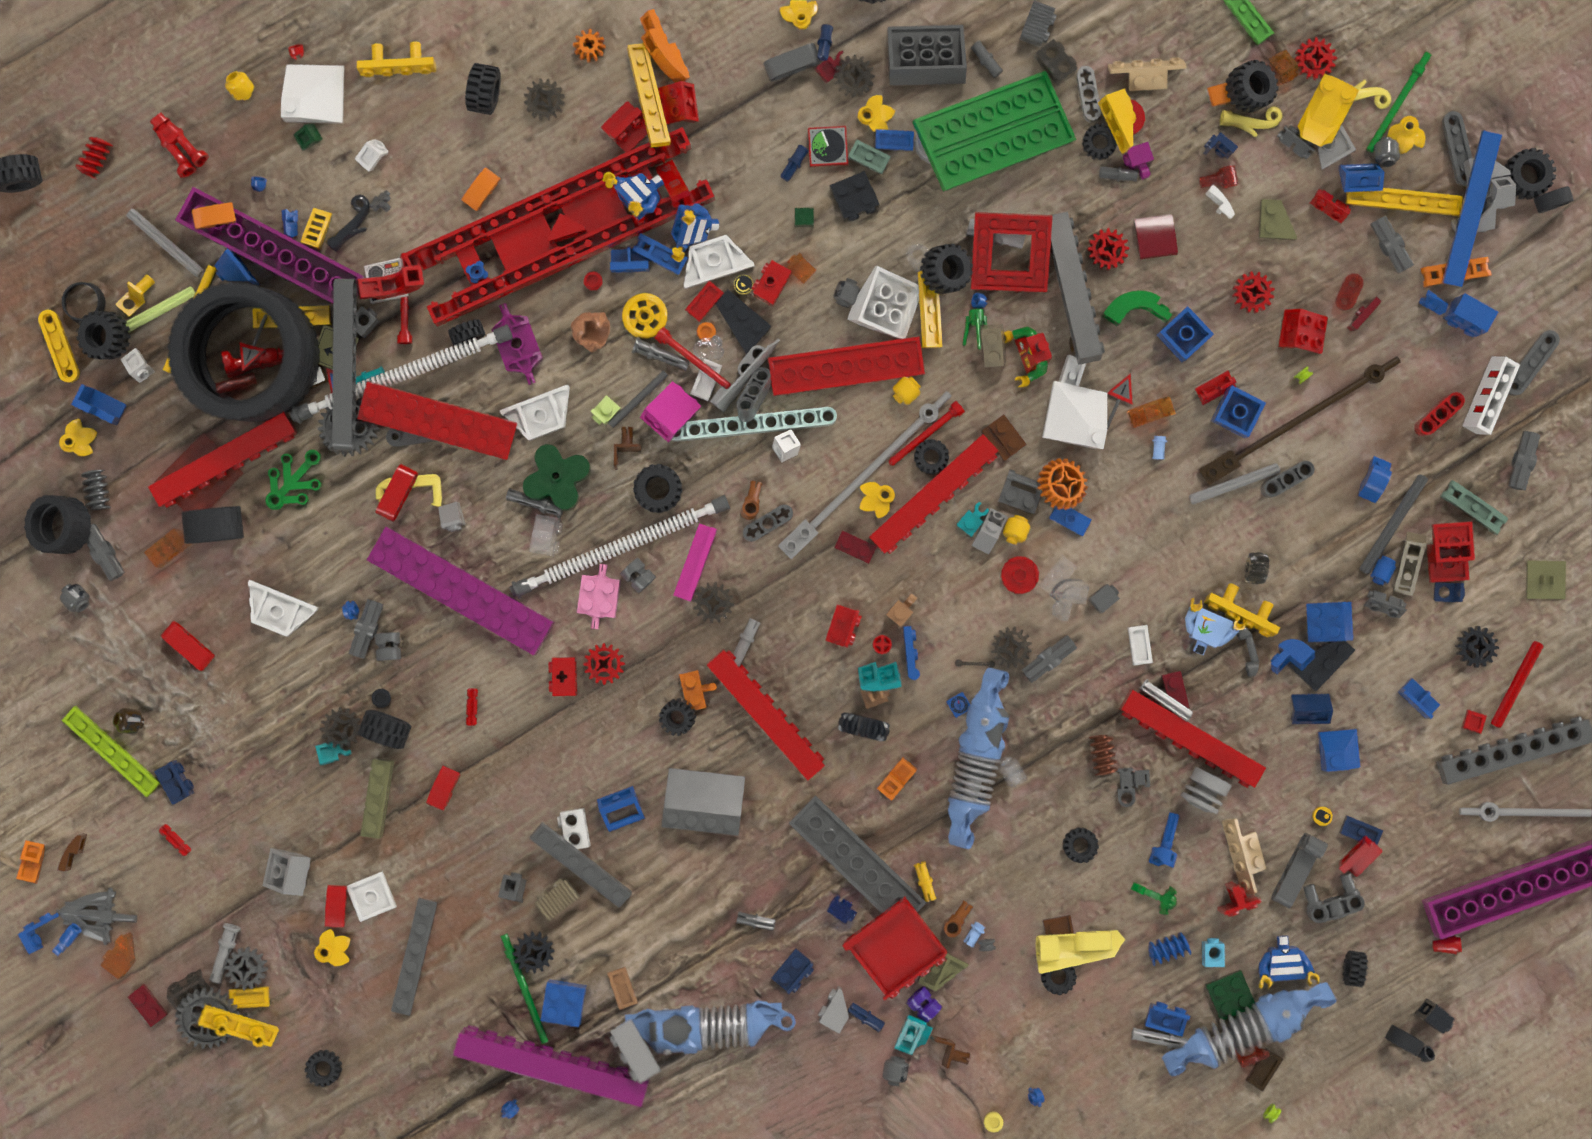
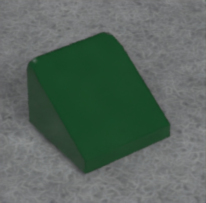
(307, 136)
(804, 217)

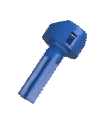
(1164, 854)

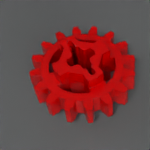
(1306, 59)
(1115, 245)
(1245, 290)
(610, 670)

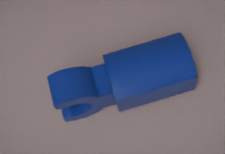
(67, 938)

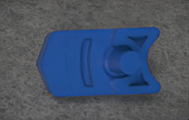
(290, 222)
(1434, 303)

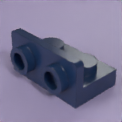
(1223, 146)
(174, 781)
(793, 971)

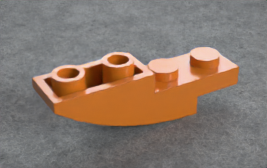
(665, 55)

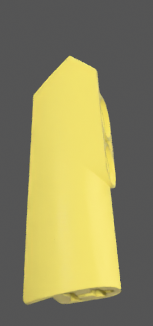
(1070, 950)

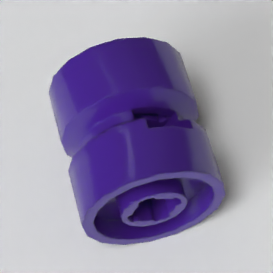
(926, 1011)

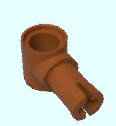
(752, 500)
(957, 918)

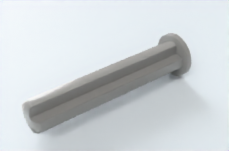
(1166, 700)

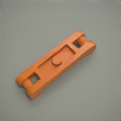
(1471, 272)

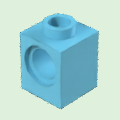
(1219, 959)

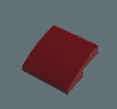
(1156, 236)

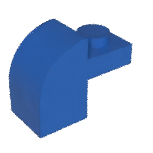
(1375, 480)
(1292, 651)

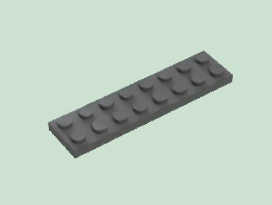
(852, 857)

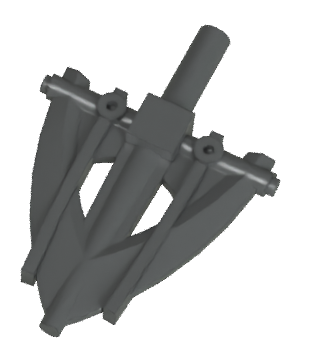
(75, 913)

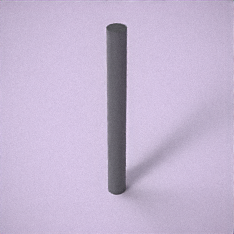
(637, 399)

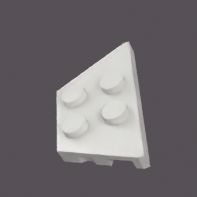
(714, 260)
(541, 413)
(277, 610)

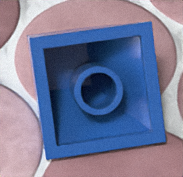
(233, 269)
(1339, 750)

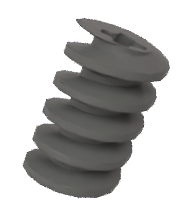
(95, 490)

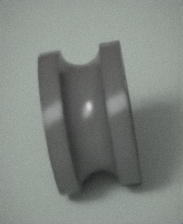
(986, 945)

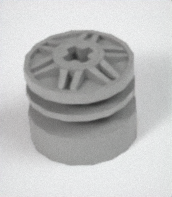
(1206, 790)

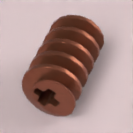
(1103, 754)

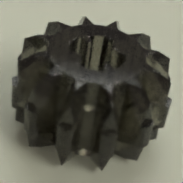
(1257, 568)

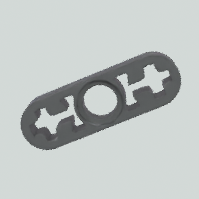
(769, 515)

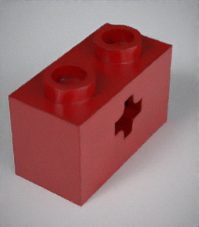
(569, 667)

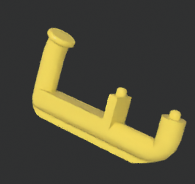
(422, 481)

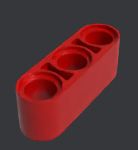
(1447, 409)
(396, 492)
(187, 645)

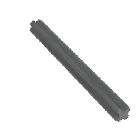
(1393, 524)

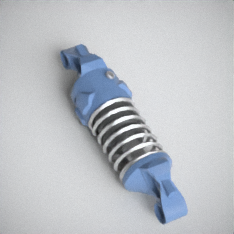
(1268, 1020)

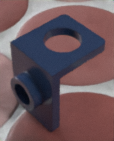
(1456, 592)

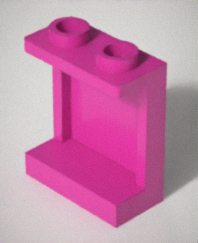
(670, 411)

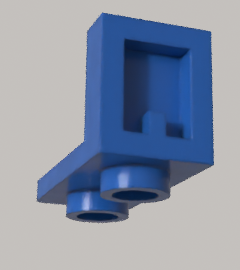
(29, 938)

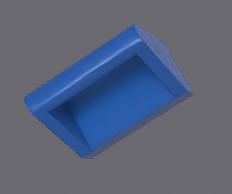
(1361, 177)
(616, 801)

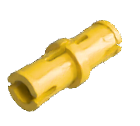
(925, 881)

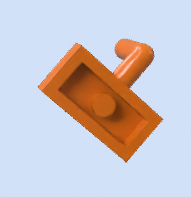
(693, 689)

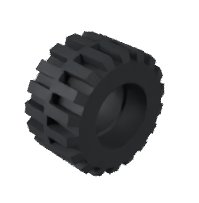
(1262, 80)
(482, 88)
(1542, 166)
(19, 173)
(959, 268)
(90, 335)
(649, 473)
(384, 729)

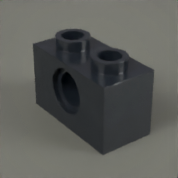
(1435, 1016)

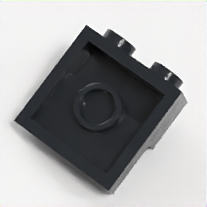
(855, 196)

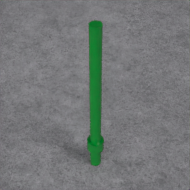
(1417, 71)
(524, 989)

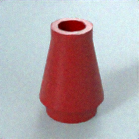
(1448, 945)

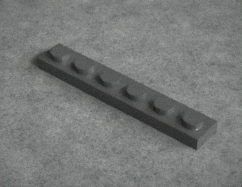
(580, 864)
(414, 956)

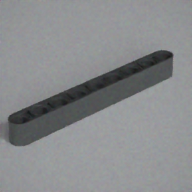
(344, 365)

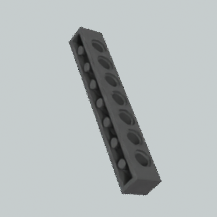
(1581, 736)

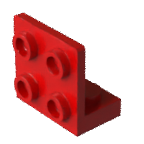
(679, 102)
(1303, 330)
(842, 626)

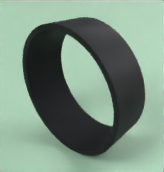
(101, 299)

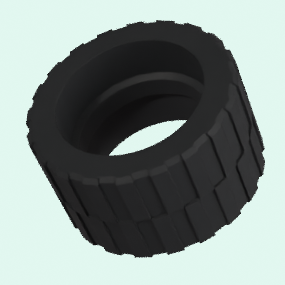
(40, 520)
(212, 524)

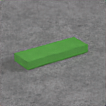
(1250, 20)

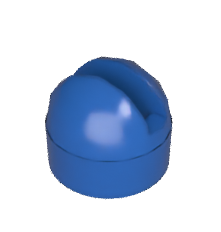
(258, 183)
(979, 301)

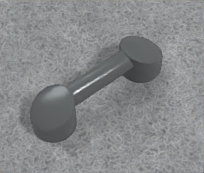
(1252, 666)

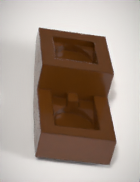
(75, 847)

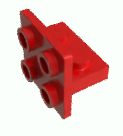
(626, 127)
(1238, 900)

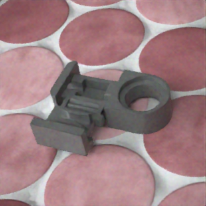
(1128, 780)

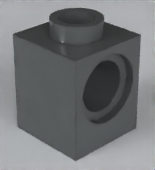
(365, 330)
(1104, 598)

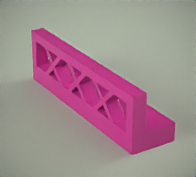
(695, 562)

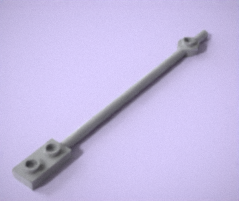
(806, 531)
(1495, 812)

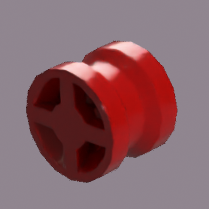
(882, 644)

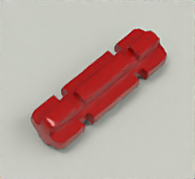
(471, 706)
(174, 840)

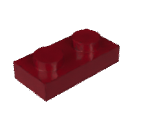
(855, 547)
(1175, 687)
(147, 1005)

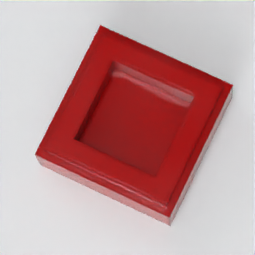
(1474, 721)

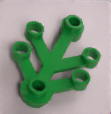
(291, 481)

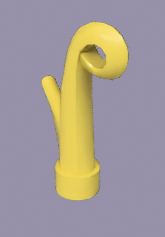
(1373, 91)
(1246, 123)

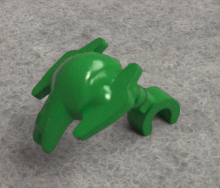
(1167, 900)

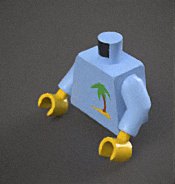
(1209, 628)

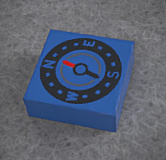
(958, 704)

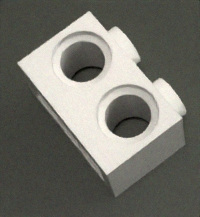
(579, 828)

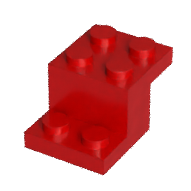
(1450, 552)

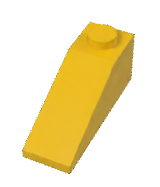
(1119, 117)

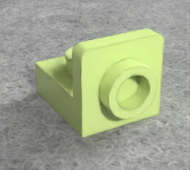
(605, 411)

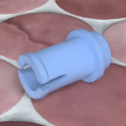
(1159, 447)
(974, 934)

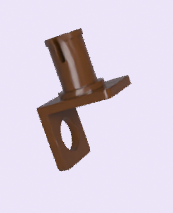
(626, 444)
(950, 1053)

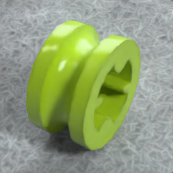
(1303, 375)
(1271, 1113)

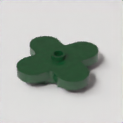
(561, 490)

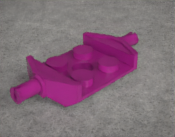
(528, 354)

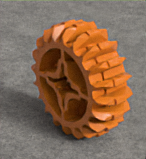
(1060, 494)

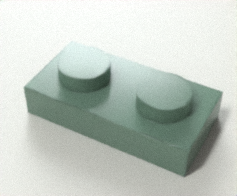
(869, 157)

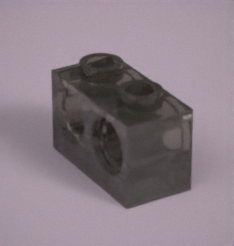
(1051, 65)

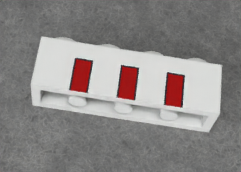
(1491, 395)

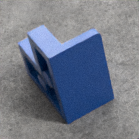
(99, 404)

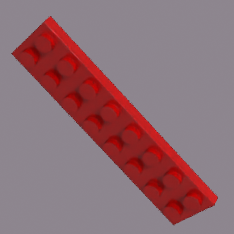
(846, 366)
(437, 420)

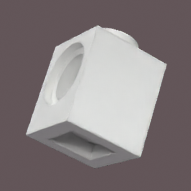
(786, 445)

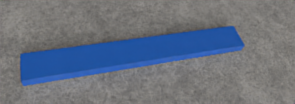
(1472, 208)

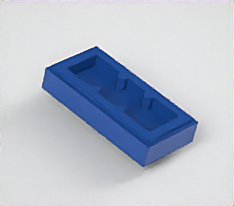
(894, 140)
(1071, 520)

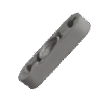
(1081, 81)

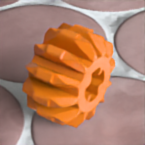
(594, 40)

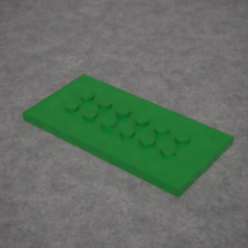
(994, 131)

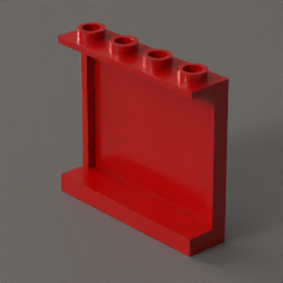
(896, 948)

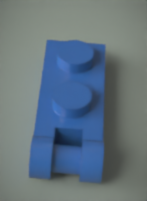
(658, 254)
(911, 653)

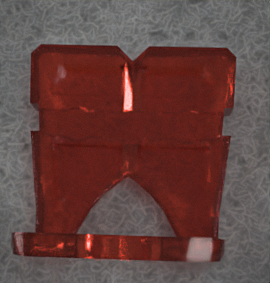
(1247, 1060)

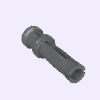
(653, 351)
(544, 505)

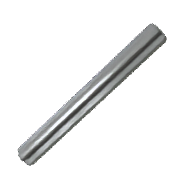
(164, 242)
(1234, 483)

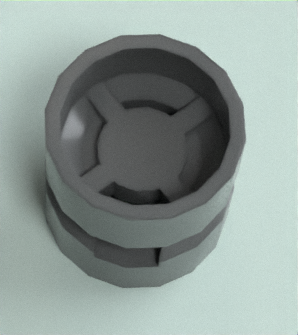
(643, 580)
(388, 653)

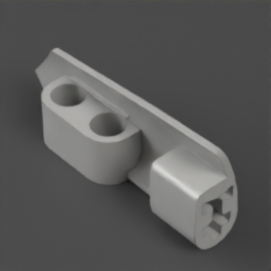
(724, 397)

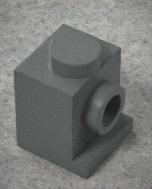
(507, 887)

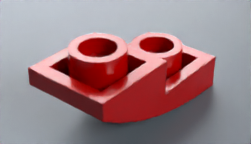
(442, 788)
(335, 906)

